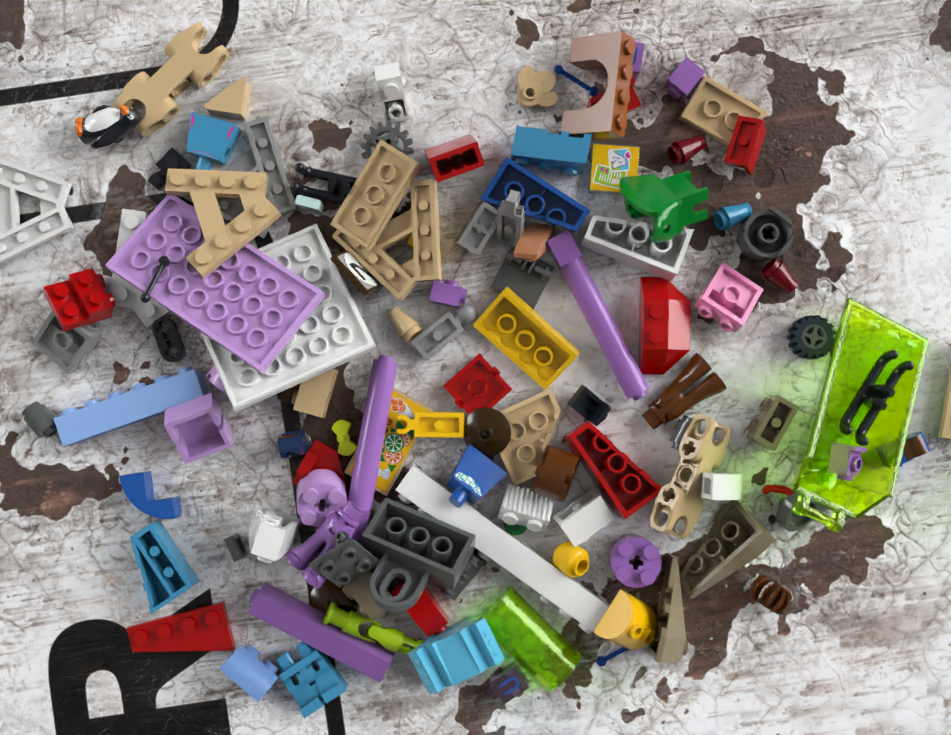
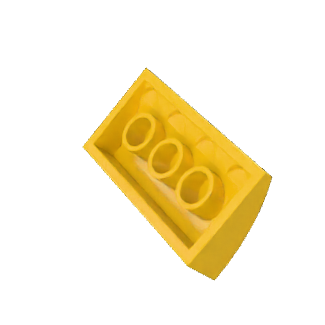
(526, 338)

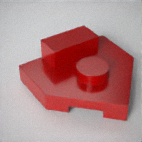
(319, 457)

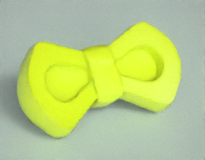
(341, 429)

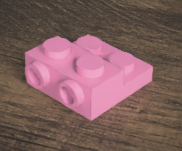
(728, 298)

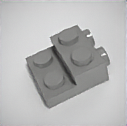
(66, 347)

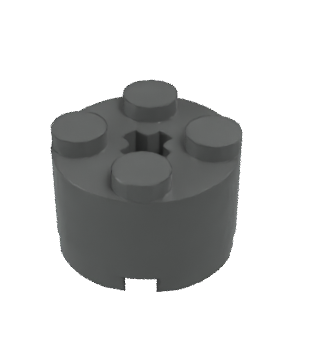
(778, 236)

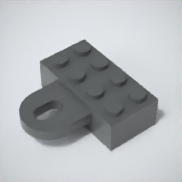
(415, 550)

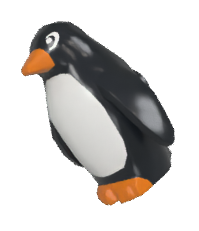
(106, 125)

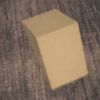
(232, 101)

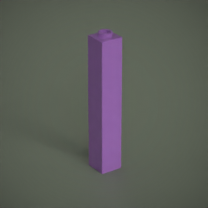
(307, 626)

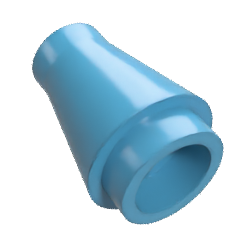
(730, 216)

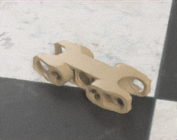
(172, 79)
(682, 497)

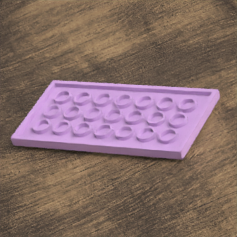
(243, 305)

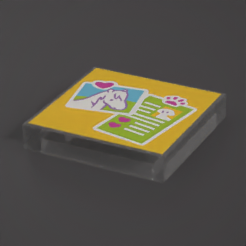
(610, 164)

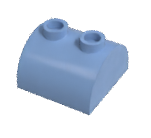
(250, 672)

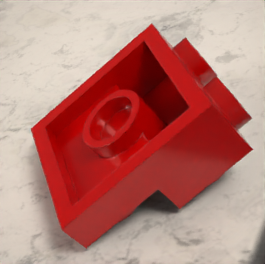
(80, 299)

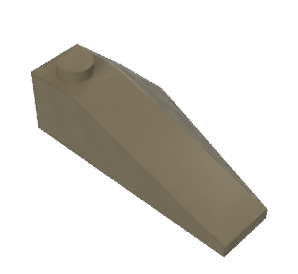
(728, 546)
(670, 632)

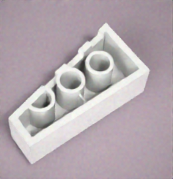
(632, 245)
(272, 533)

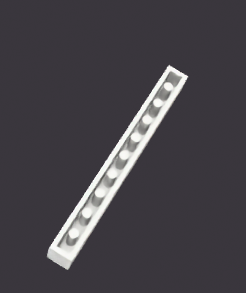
(506, 550)

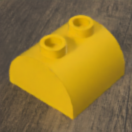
(628, 622)

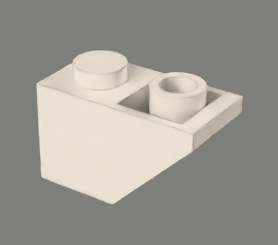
(391, 92)

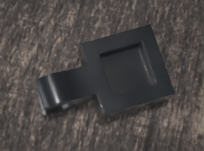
(171, 160)

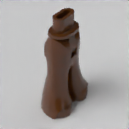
(671, 402)

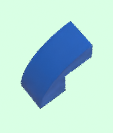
(140, 492)

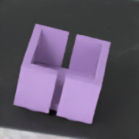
(201, 428)

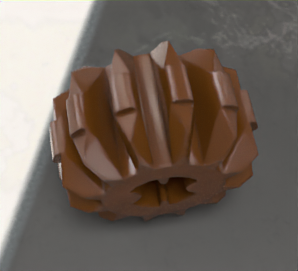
(771, 594)

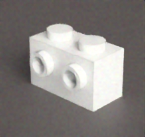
(584, 518)

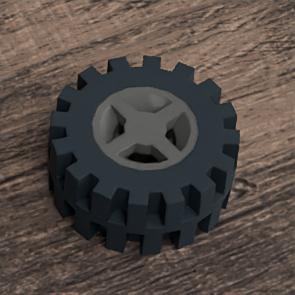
(820, 337)

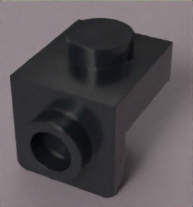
(589, 406)

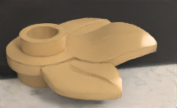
(539, 86)

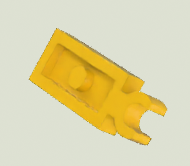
(434, 424)

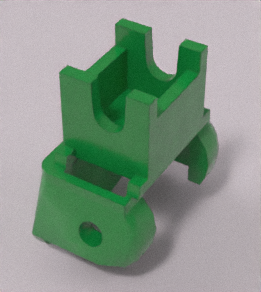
(666, 200)

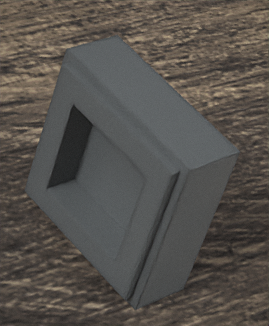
(236, 547)

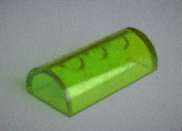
(531, 639)

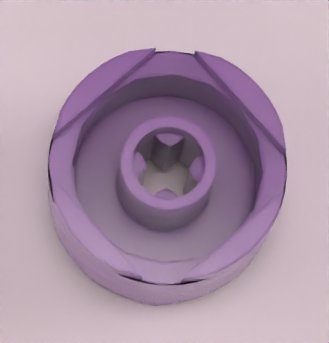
(644, 571)

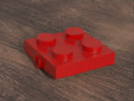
(477, 385)

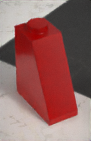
(426, 612)

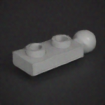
(443, 331)

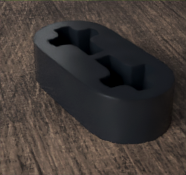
(163, 341)

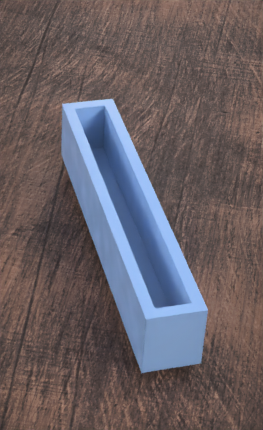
(129, 408)

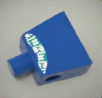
(473, 477)

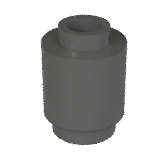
(40, 420)
(680, 429)

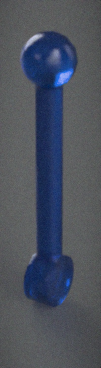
(593, 91)
(601, 660)

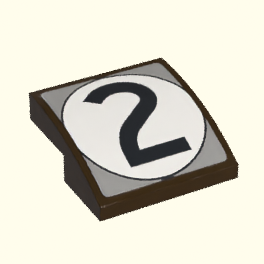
(356, 273)

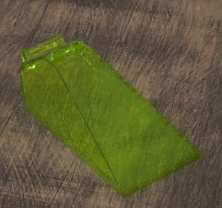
(856, 347)

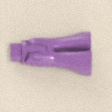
(342, 520)

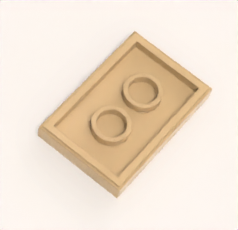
(716, 110)

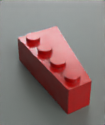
(615, 475)

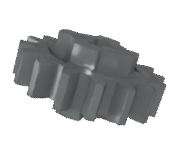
(391, 138)

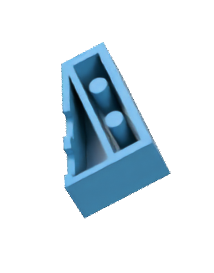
(550, 150)
(162, 565)

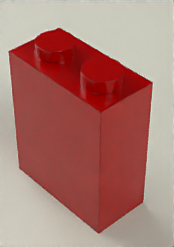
(454, 158)

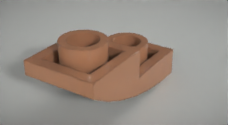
(533, 241)

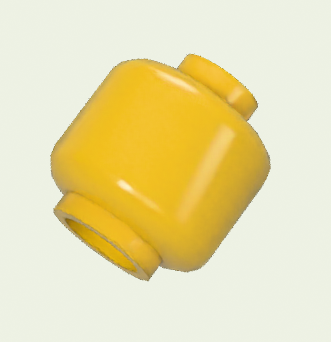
(571, 560)

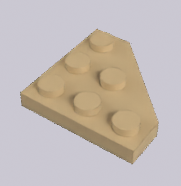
(531, 431)

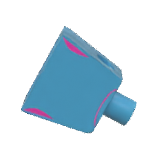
(211, 140)

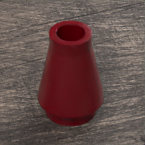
(685, 149)
(778, 274)

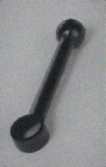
(164, 262)

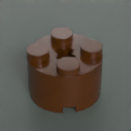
(555, 473)

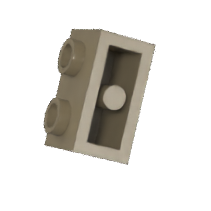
(772, 421)

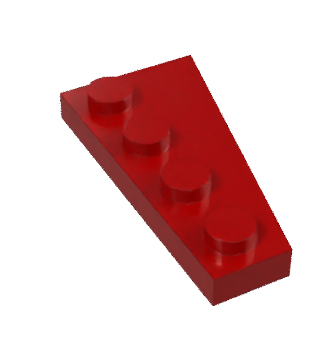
(191, 630)

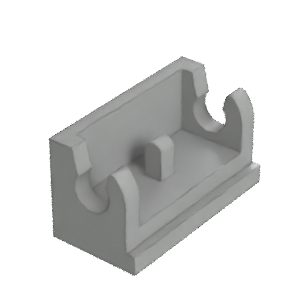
(478, 228)

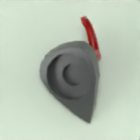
(785, 515)

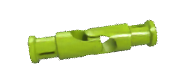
(389, 638)

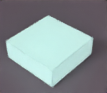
(309, 204)

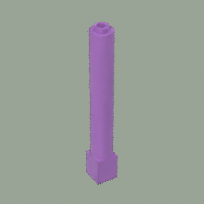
(569, 262)
(372, 439)

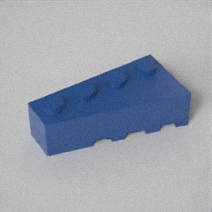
(537, 196)

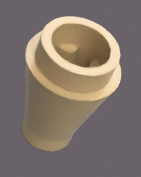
(405, 326)

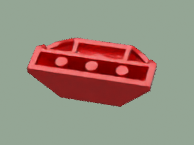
(662, 325)

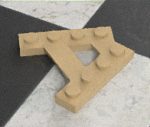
(419, 221)
(221, 239)

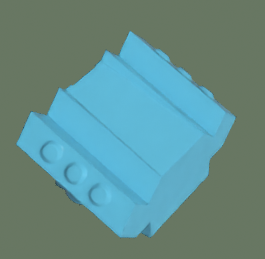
(456, 654)

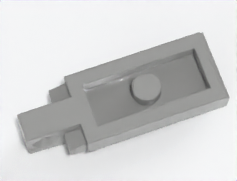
(510, 220)

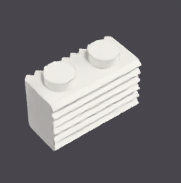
(525, 508)

